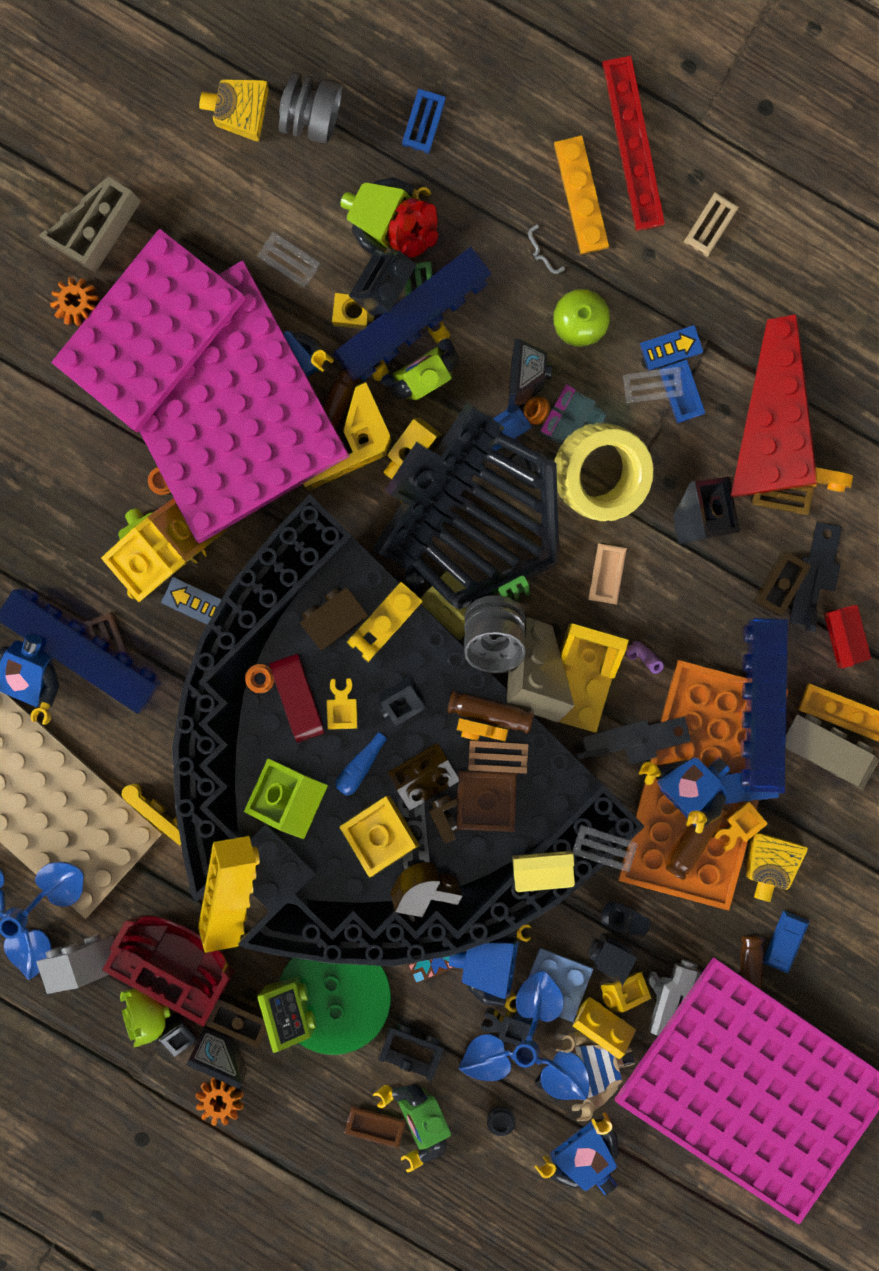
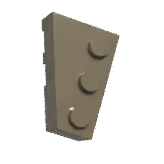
(94, 224)
(540, 679)
(831, 750)

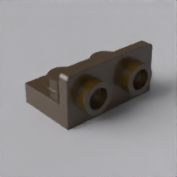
(423, 776)
(444, 823)

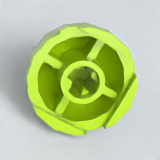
(581, 317)
(143, 1016)

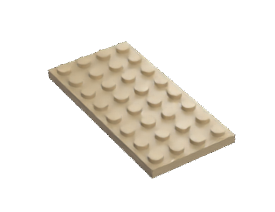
(63, 809)

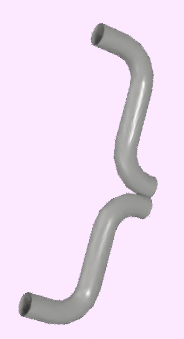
(541, 256)

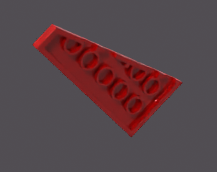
(777, 431)

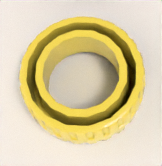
(634, 480)

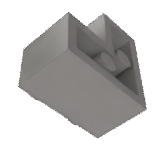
(74, 964)

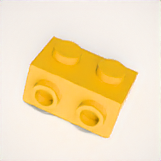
(604, 1027)

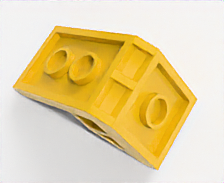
(361, 422)
(154, 550)
(589, 665)

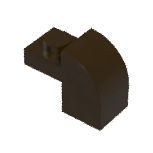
(420, 885)

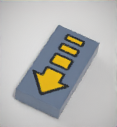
(190, 600)

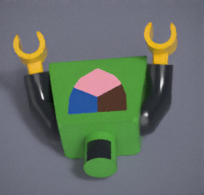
(423, 1119)

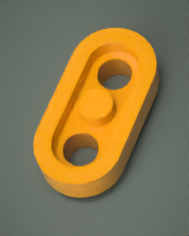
(836, 480)

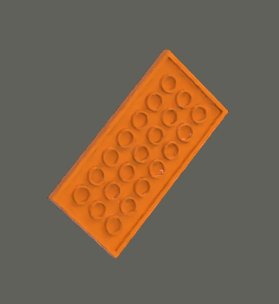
(713, 717)

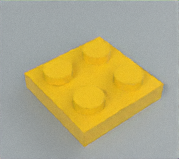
(379, 836)

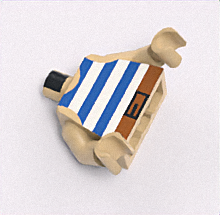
(601, 1067)

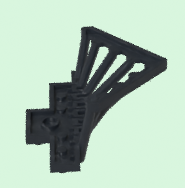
(433, 483)

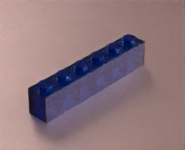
(412, 314)
(79, 651)
(764, 706)

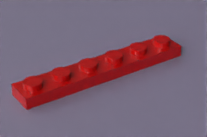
(633, 143)

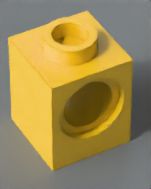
(340, 319)

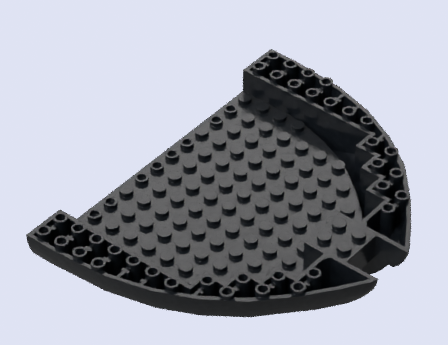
(315, 886)

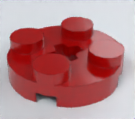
(418, 214)

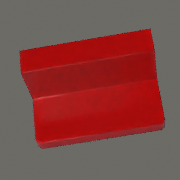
(847, 636)

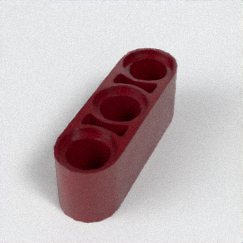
(297, 698)

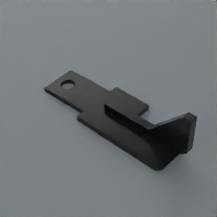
(821, 575)
(637, 738)

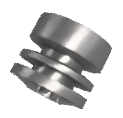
(310, 107)
(494, 634)

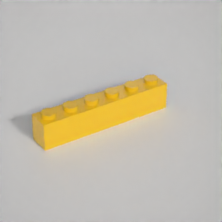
(227, 893)

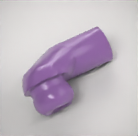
(648, 657)

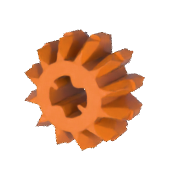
(68, 292)
(209, 1101)

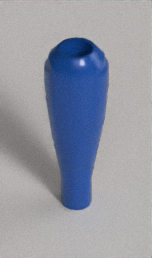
(357, 769)

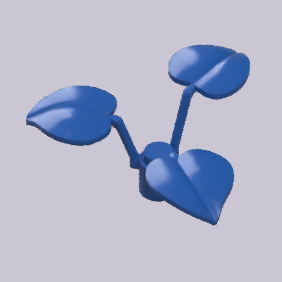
(63, 887)
(488, 1061)

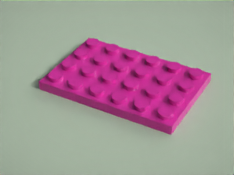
(148, 330)

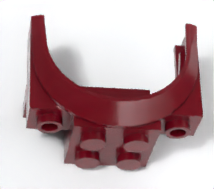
(170, 965)

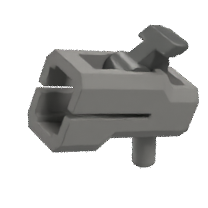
(671, 992)

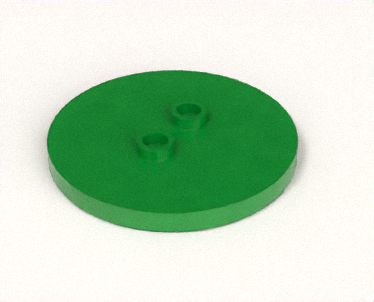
(346, 1002)

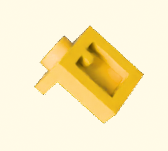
(622, 998)

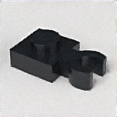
(512, 1026)

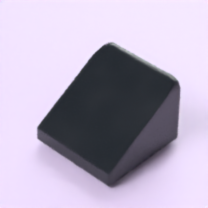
(177, 1035)

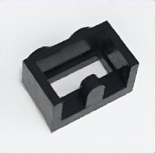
(374, 289)
(611, 957)
(409, 1063)

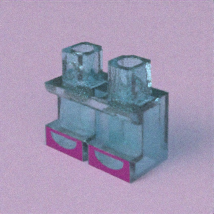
(576, 408)

